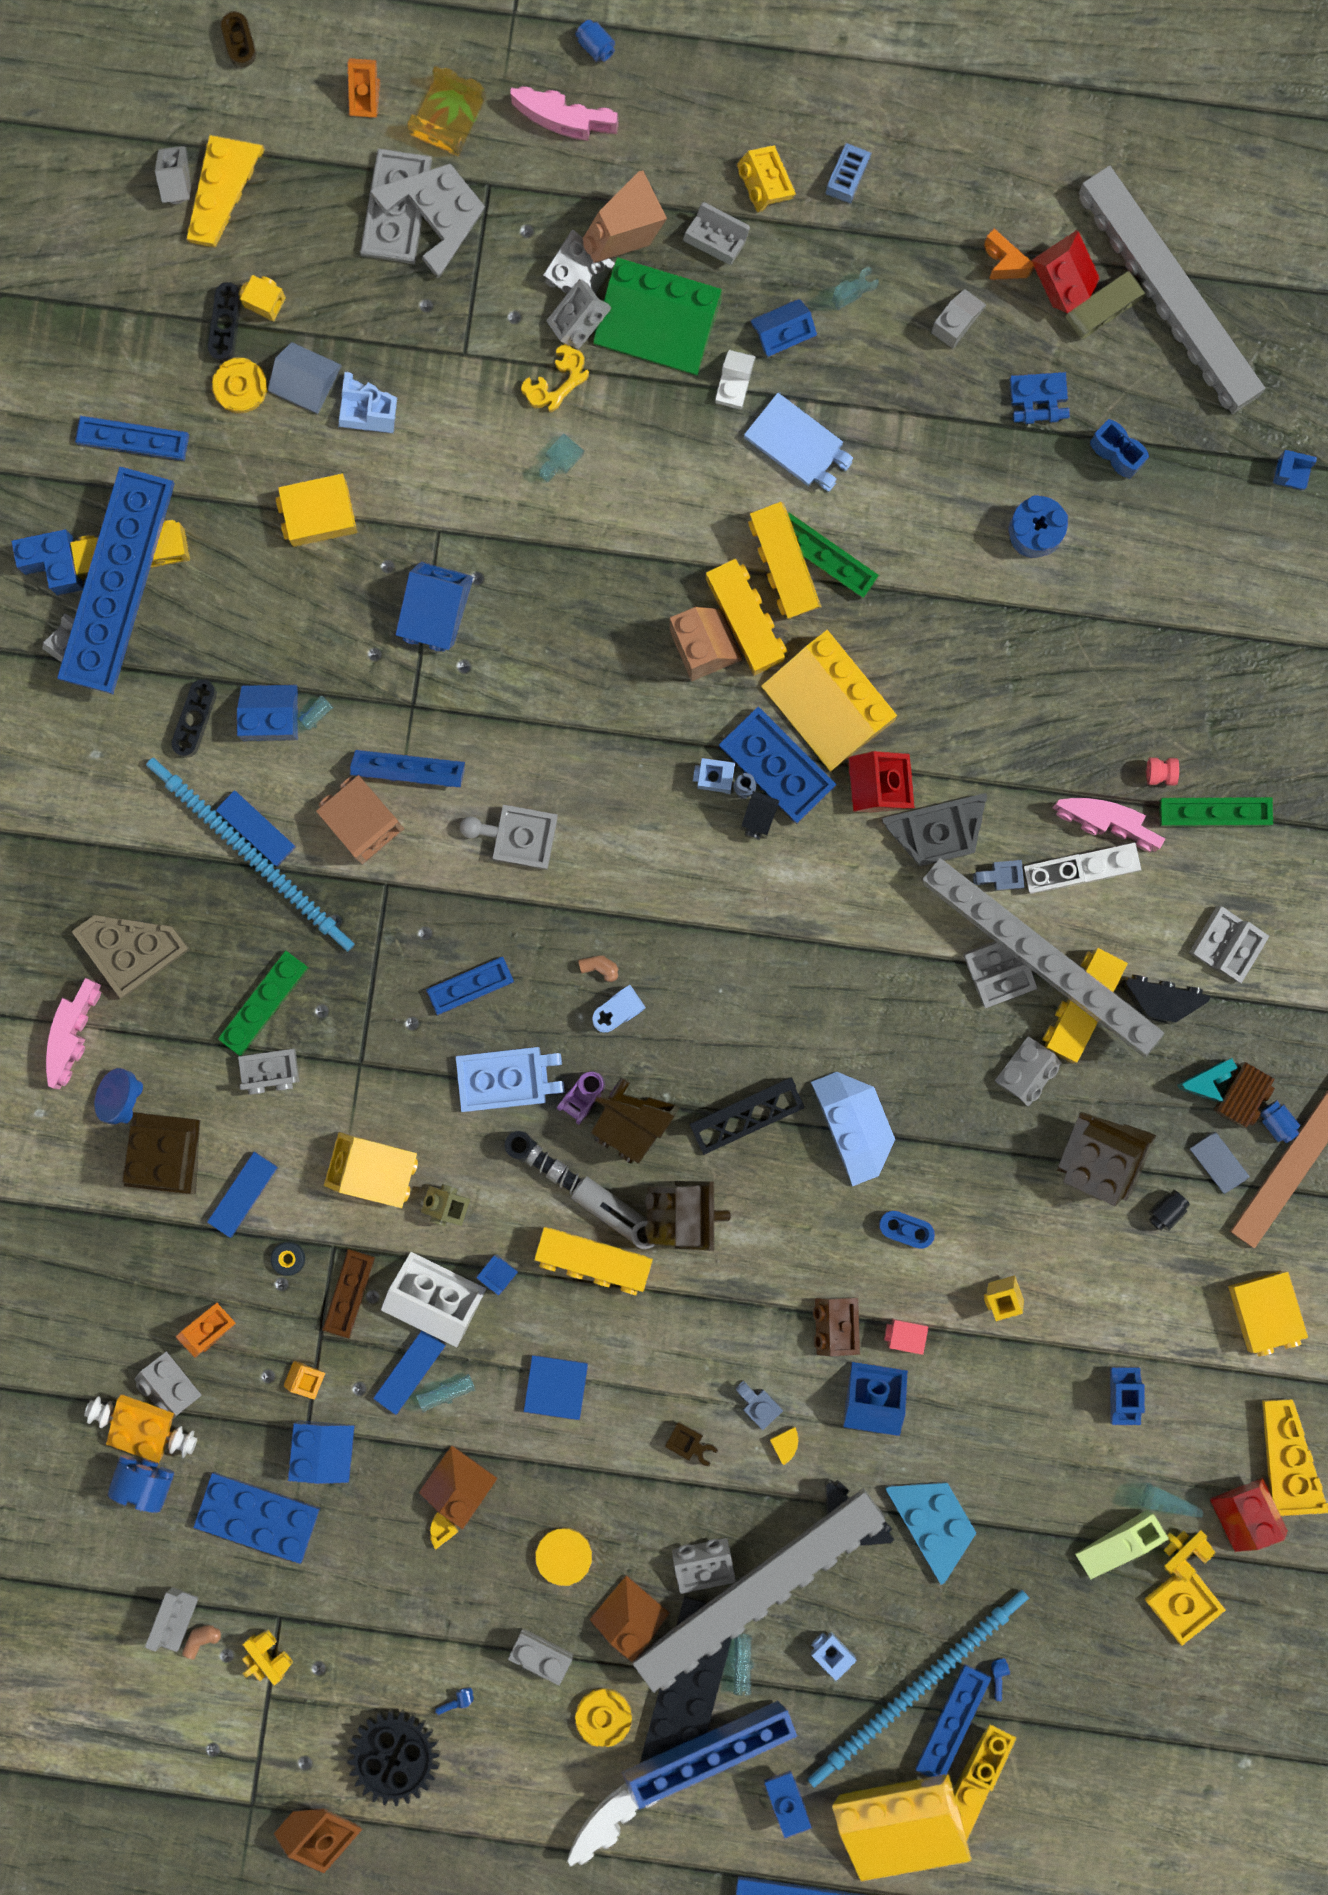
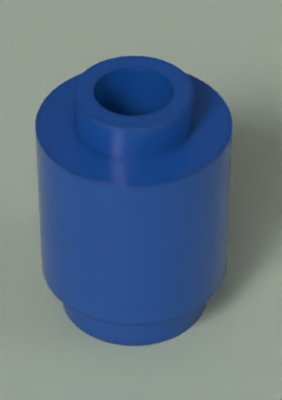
(595, 40)
(1279, 1122)

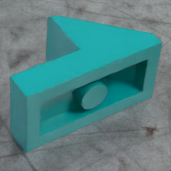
(1202, 1083)

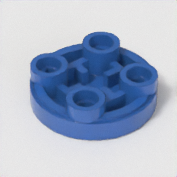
(117, 1096)

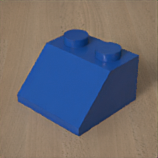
(268, 713)
(876, 1399)
(321, 1452)

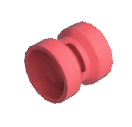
(1159, 771)

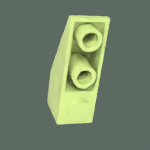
(1122, 1544)

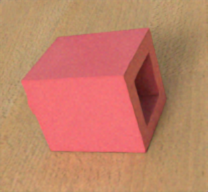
(906, 1336)

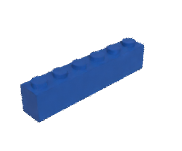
(709, 1754)

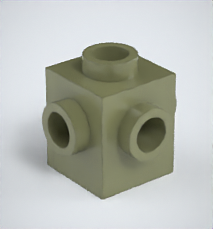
(445, 1205)

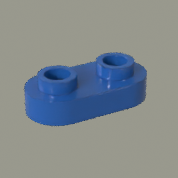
(906, 1229)

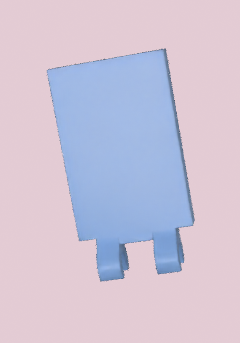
(798, 443)
(505, 1079)

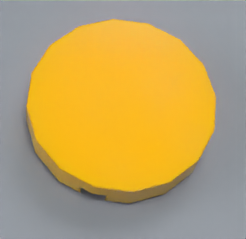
(239, 385)
(563, 1556)
(603, 1717)

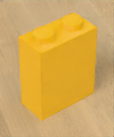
(316, 510)
(1268, 1313)

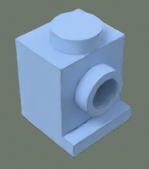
(723, 769)
(834, 1665)

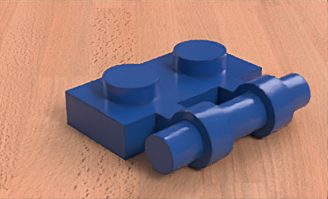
(1039, 389)

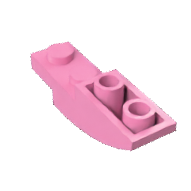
(551, 112)
(1100, 814)
(63, 1043)

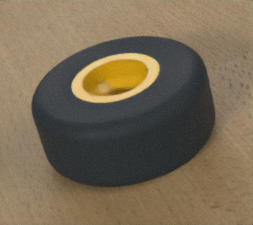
(278, 1254)

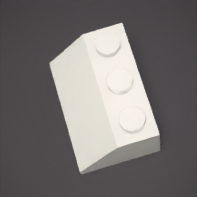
(433, 1299)

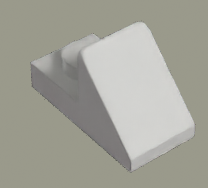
(735, 379)

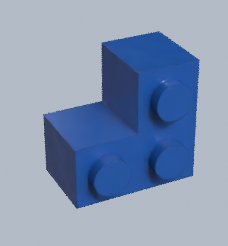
(51, 554)

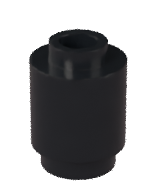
(1168, 1210)

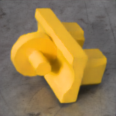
(1197, 1545)
(273, 1668)

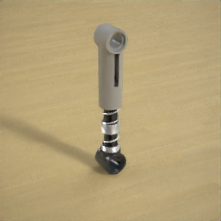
(583, 1191)

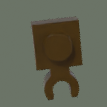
(686, 1442)

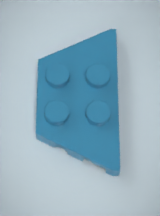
(935, 1523)

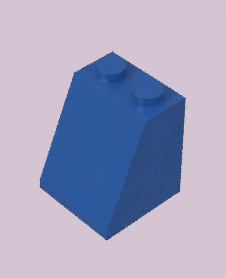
(433, 606)

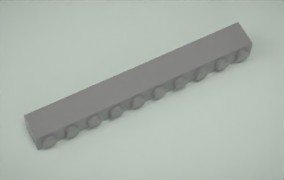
(1171, 290)
(1043, 958)
(759, 1590)

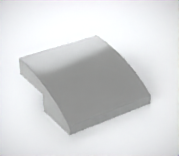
(1229, 944)
(998, 974)

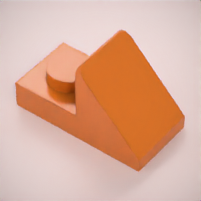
(363, 87)
(1012, 261)
(205, 1330)

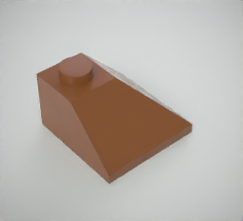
(457, 1487)
(629, 1618)
(316, 1837)

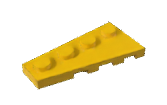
(222, 178)
(1289, 1462)

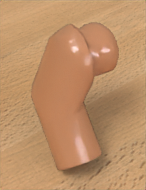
(602, 965)
(199, 1637)

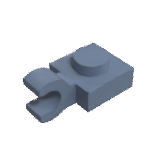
(1005, 876)
(760, 1406)

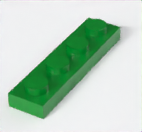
(833, 558)
(1216, 812)
(263, 1003)

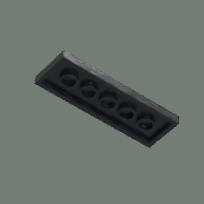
(687, 1705)

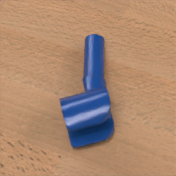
(999, 1669)
(464, 1699)

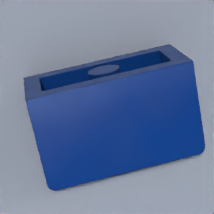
(784, 327)

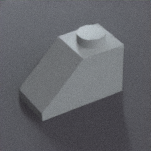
(173, 175)
(957, 318)

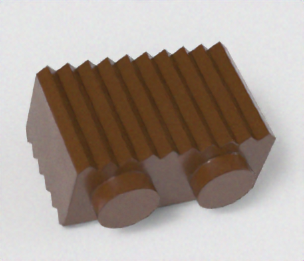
(1244, 1095)

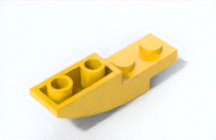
(981, 1774)

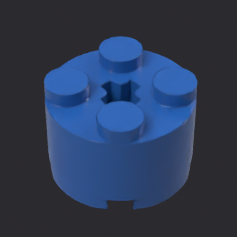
(1040, 511)
(140, 1484)

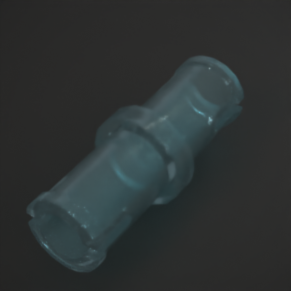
(446, 1393)
(742, 1665)

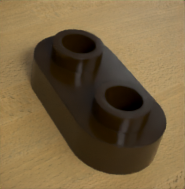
(238, 41)

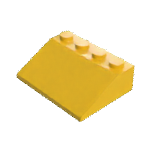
(829, 701)
(902, 1827)

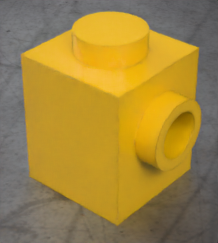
(262, 297)
(1004, 1298)

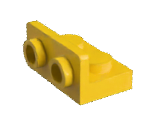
(765, 177)

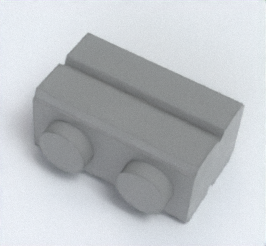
(541, 1656)

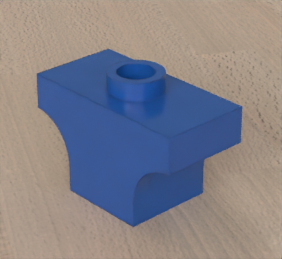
(1126, 1396)
(787, 1804)

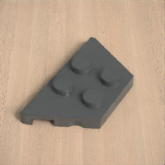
(939, 830)

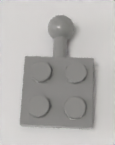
(522, 835)

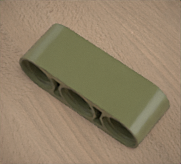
(1105, 305)

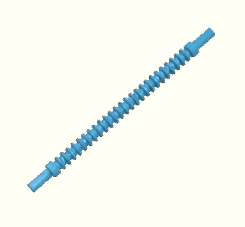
(174, 784)
(998, 1617)

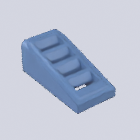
(839, 191)

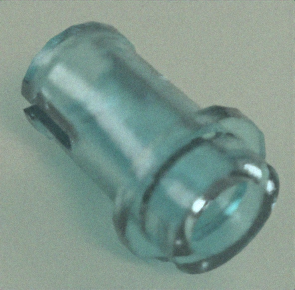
(315, 713)

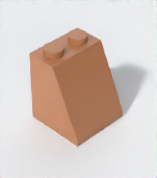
(625, 221)
(703, 641)
(359, 819)

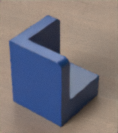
(1294, 469)
(497, 1274)

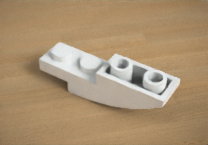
(1082, 868)
(602, 1826)

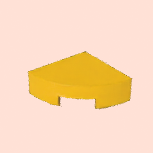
(785, 1444)
(441, 1530)

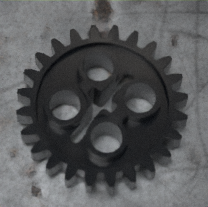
(416, 1768)

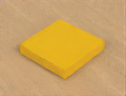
(1184, 1606)

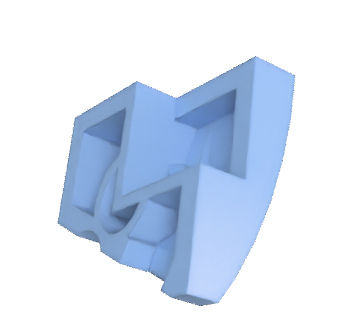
(366, 407)

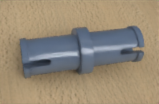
(746, 779)

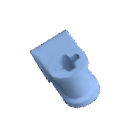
(621, 1006)

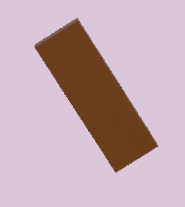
(348, 1293)

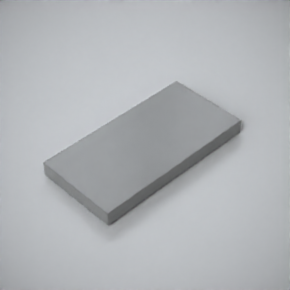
(397, 232)

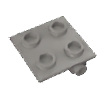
(575, 263)

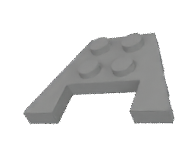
(443, 202)

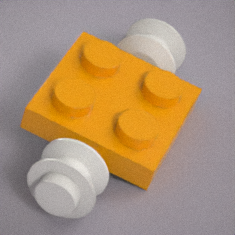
(140, 1428)

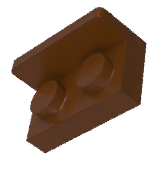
(836, 1326)

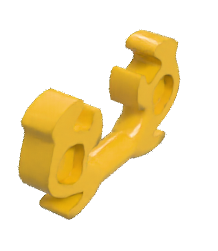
(572, 362)

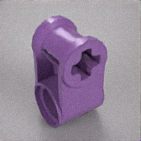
(581, 1098)

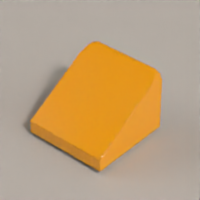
(304, 1380)

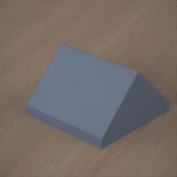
(303, 377)

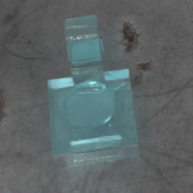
(851, 291)
(562, 456)

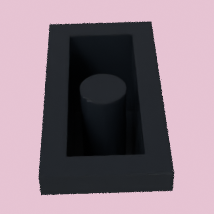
(759, 816)

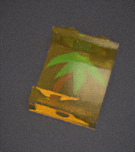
(448, 111)

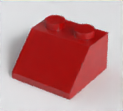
(1067, 273)
(881, 782)
(1250, 1517)

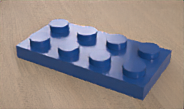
(777, 765)
(257, 1517)

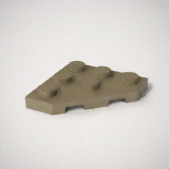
(129, 950)

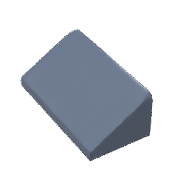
(1219, 1162)

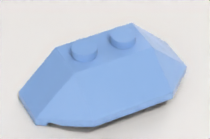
(855, 1124)

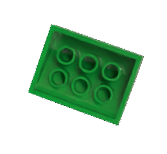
(658, 316)

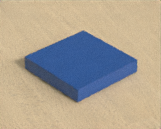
(556, 1387)

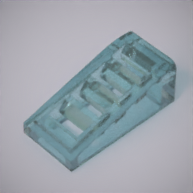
(1161, 1500)

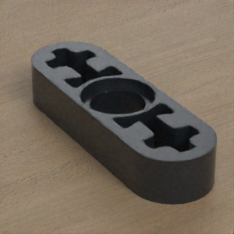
(215, 340)
(181, 735)

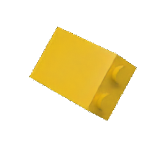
(371, 1170)

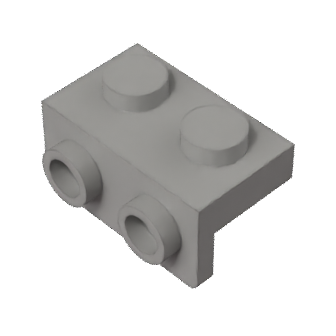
(717, 233)
(268, 1070)
(1029, 1071)
(167, 1385)

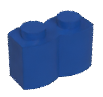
(1123, 452)

